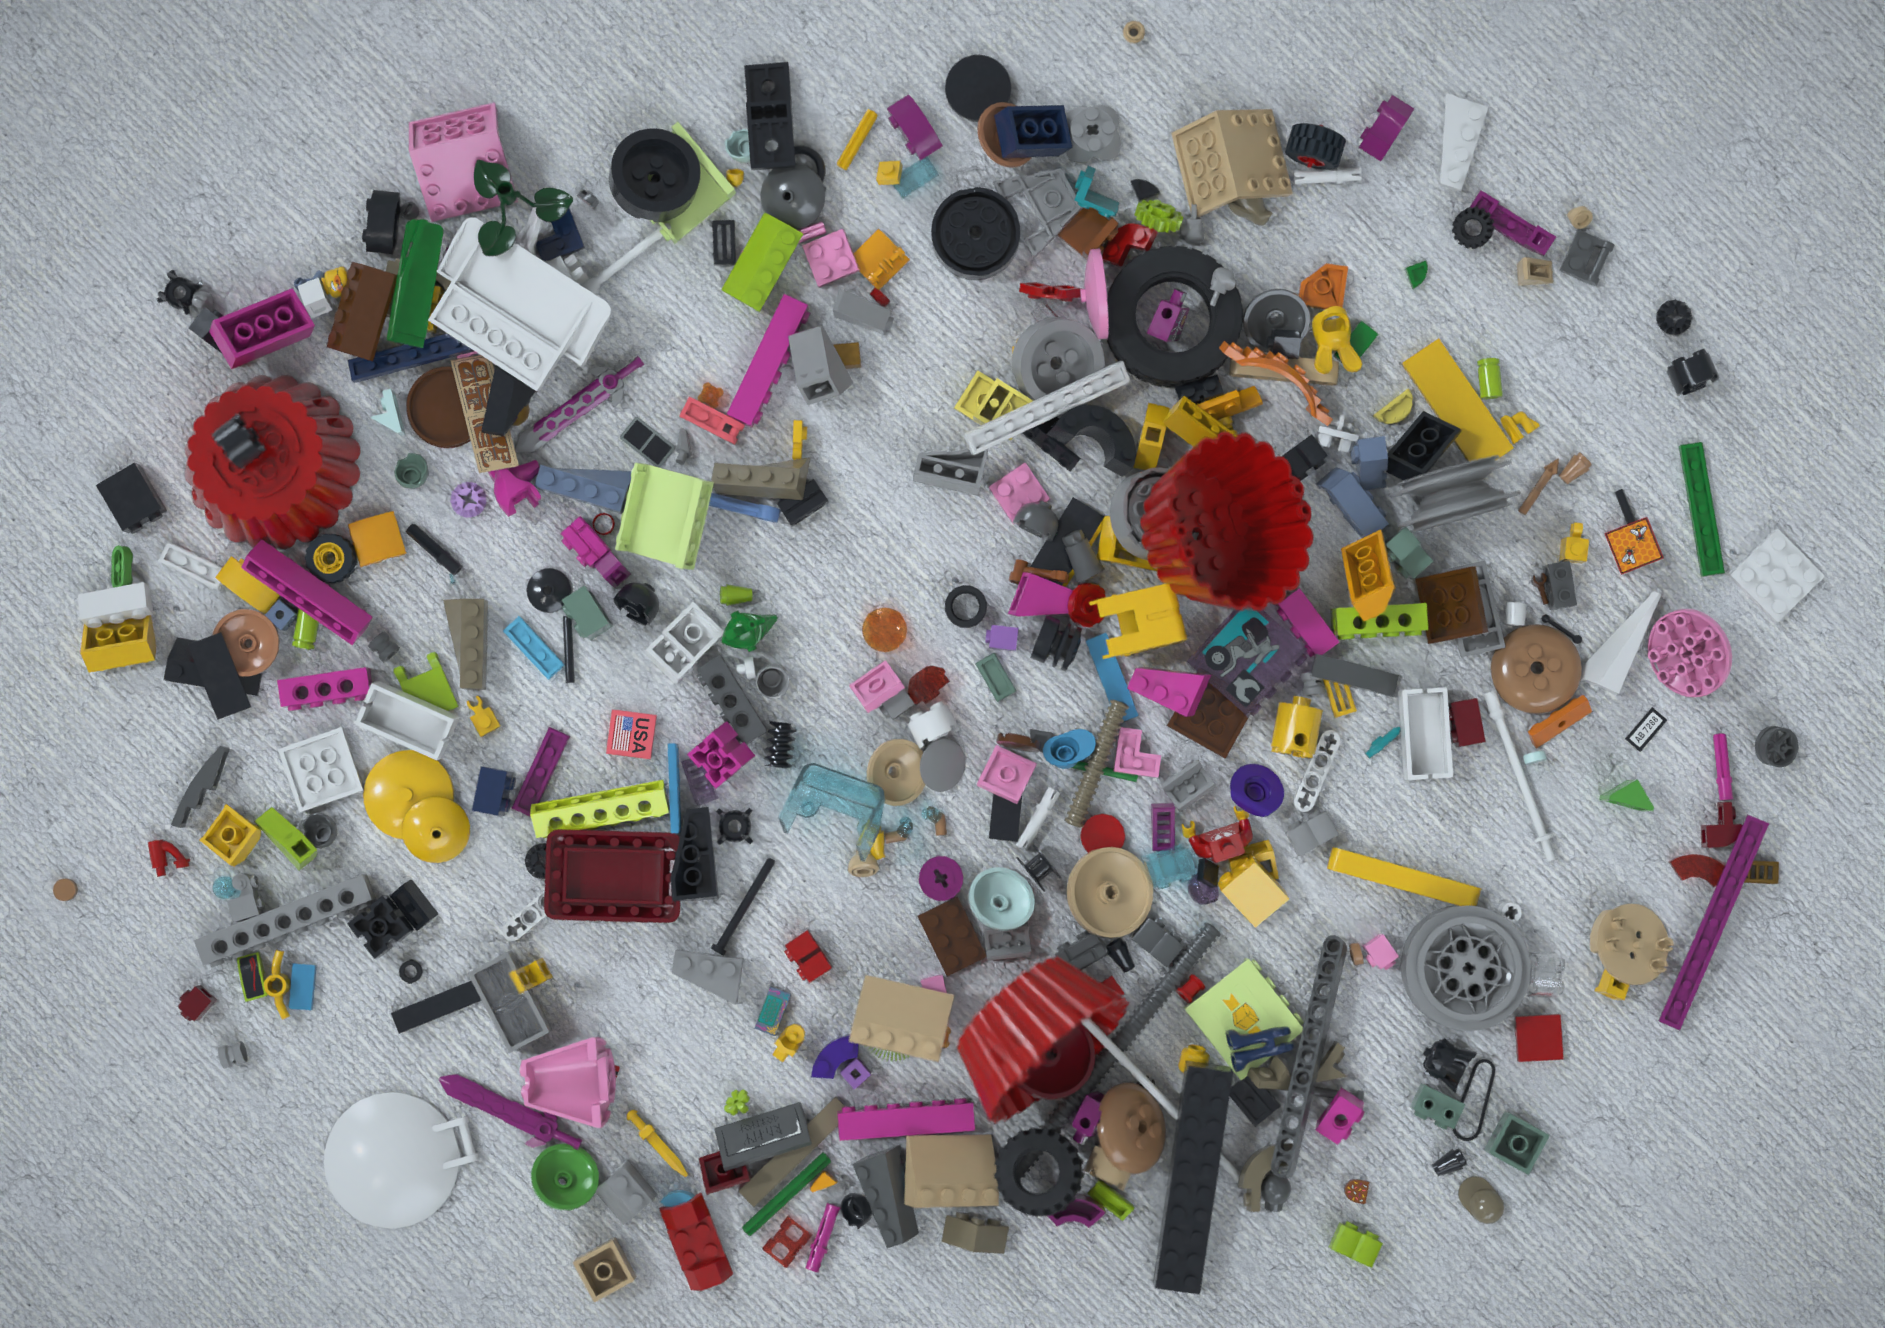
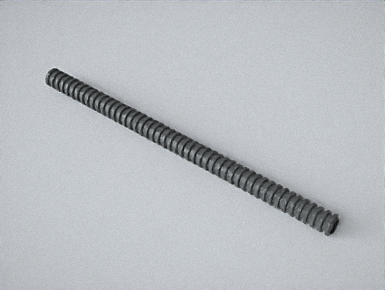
(1127, 1035)

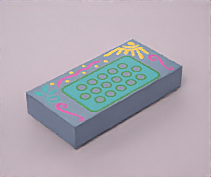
(772, 1011)

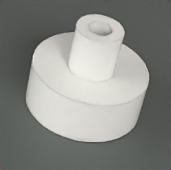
(748, 667)

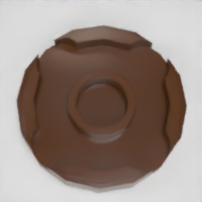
(1018, 742)

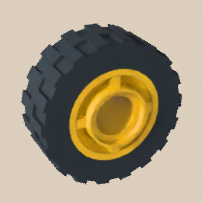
(344, 558)

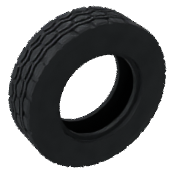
(1139, 356)

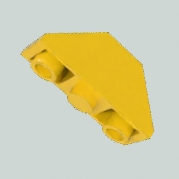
(1151, 437)

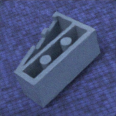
(1353, 501)

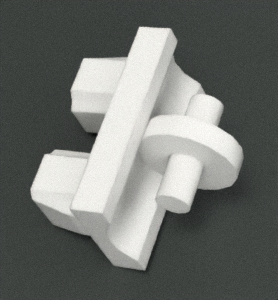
(1346, 439)

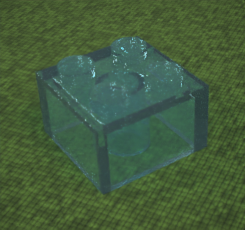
(1169, 866)

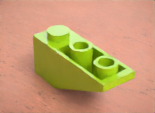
(287, 838)

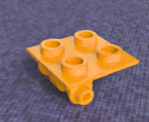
(879, 259)

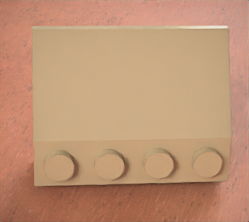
(901, 1018)
(950, 1171)

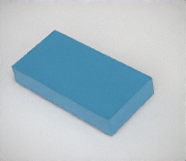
(302, 986)

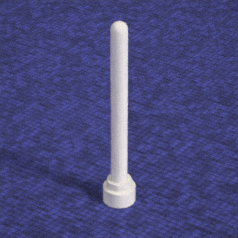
(593, 284)

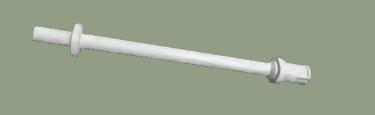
(1497, 714)

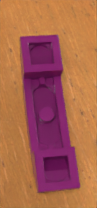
(1513, 226)

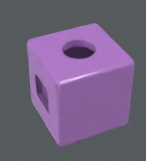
(850, 1078)

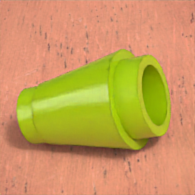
(735, 595)

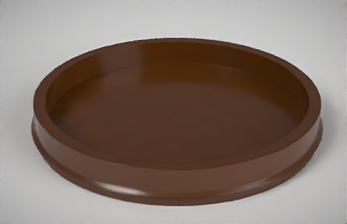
(436, 409)

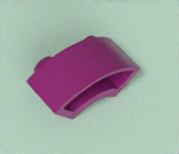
(914, 127)
(1386, 127)
(1082, 1210)

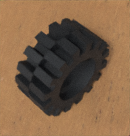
(1476, 214)

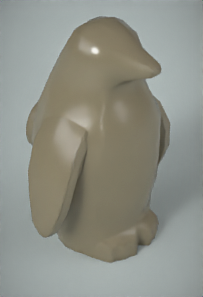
(1251, 209)

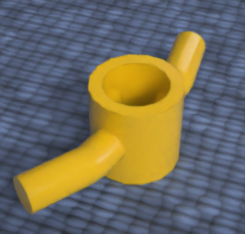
(276, 973)

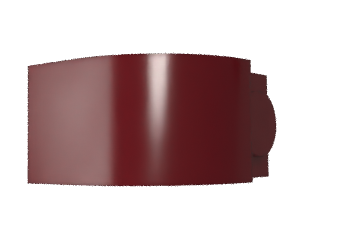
(1725, 832)

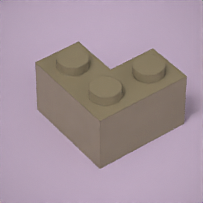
(975, 1233)

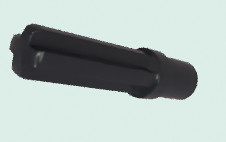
(442, 557)

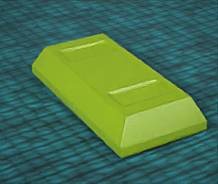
(1111, 1200)

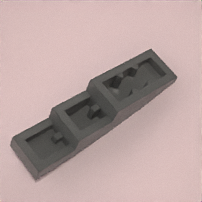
(1354, 675)
(206, 778)

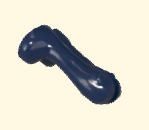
(1242, 1058)

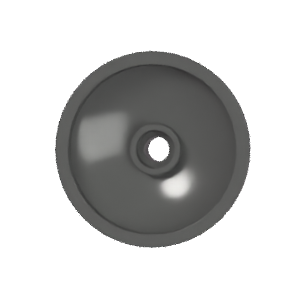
(806, 195)
(1291, 316)

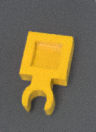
(799, 435)
(484, 719)

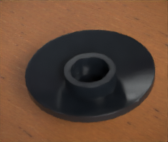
(560, 589)

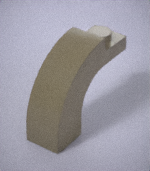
(1253, 1173)

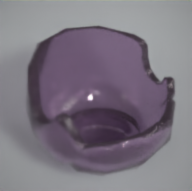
(1202, 893)

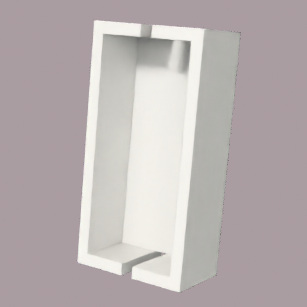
(407, 720)
(1425, 733)

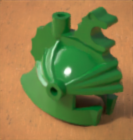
(747, 630)

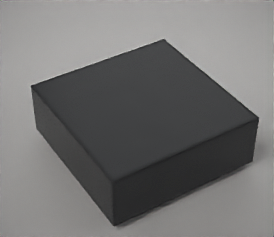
(1208, 872)

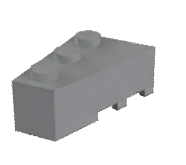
(951, 470)
(711, 972)

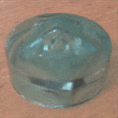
(223, 887)

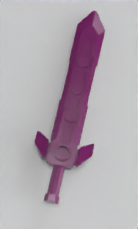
(511, 1112)

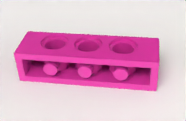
(290, 688)

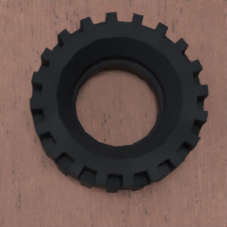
(1068, 1179)

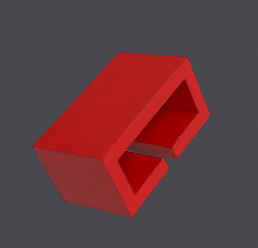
(808, 956)

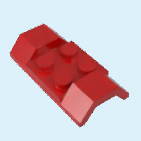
(697, 1243)

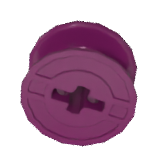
(936, 890)

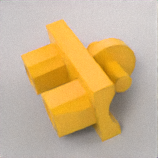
(789, 1041)

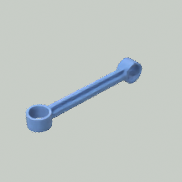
(743, 507)

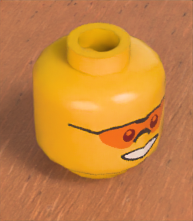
(334, 281)

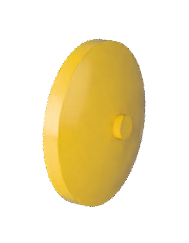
(401, 782)

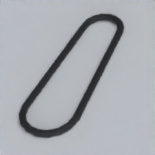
(1486, 1099)

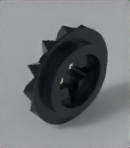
(1666, 323)
(532, 858)

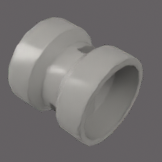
(1312, 685)
(232, 1054)

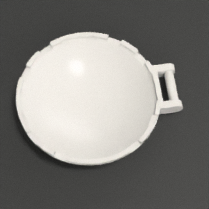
(394, 1159)

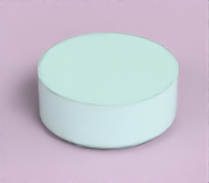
(1534, 757)

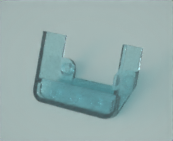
(840, 792)

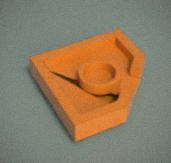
(1324, 287)

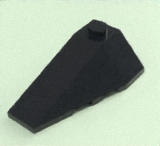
(505, 402)
(182, 669)

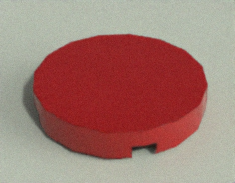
(1079, 607)
(1102, 832)

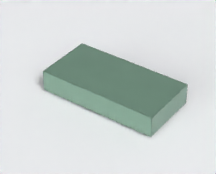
(995, 677)

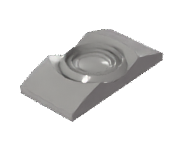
(1487, 641)

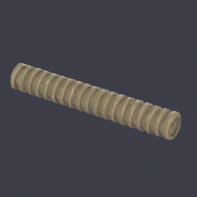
(1096, 763)

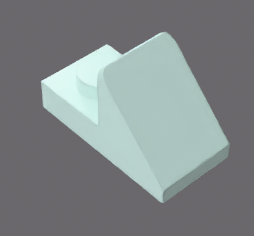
(392, 418)

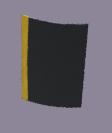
(1075, 517)

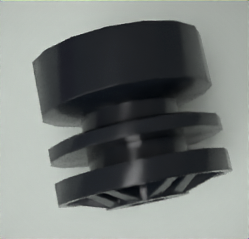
(1056, 643)

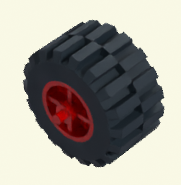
(1315, 146)

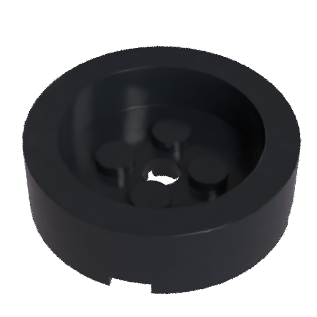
(659, 154)
(980, 256)

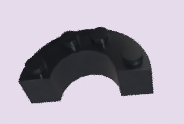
(1103, 427)

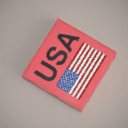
(631, 734)

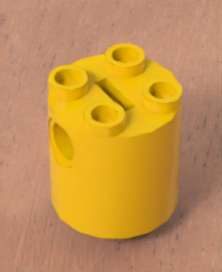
(1296, 728)

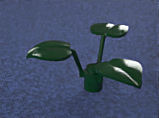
(496, 179)

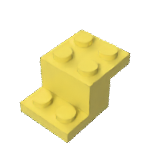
(989, 399)

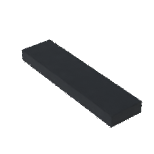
(435, 1006)

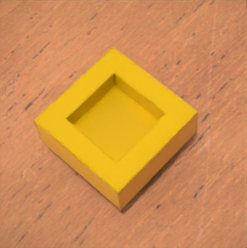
(889, 172)

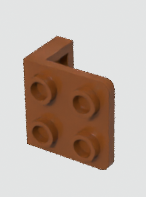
(1088, 231)

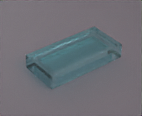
(915, 177)

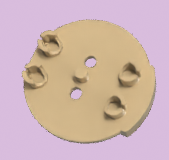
(1615, 938)

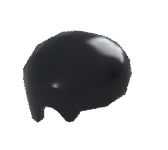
(856, 1210)

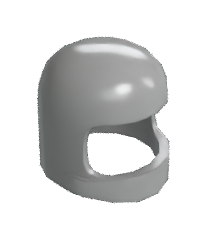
(772, 681)

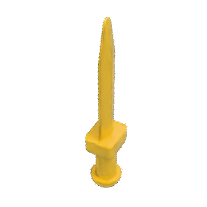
(647, 1132)

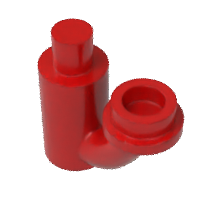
(158, 856)

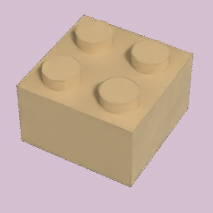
(604, 1269)

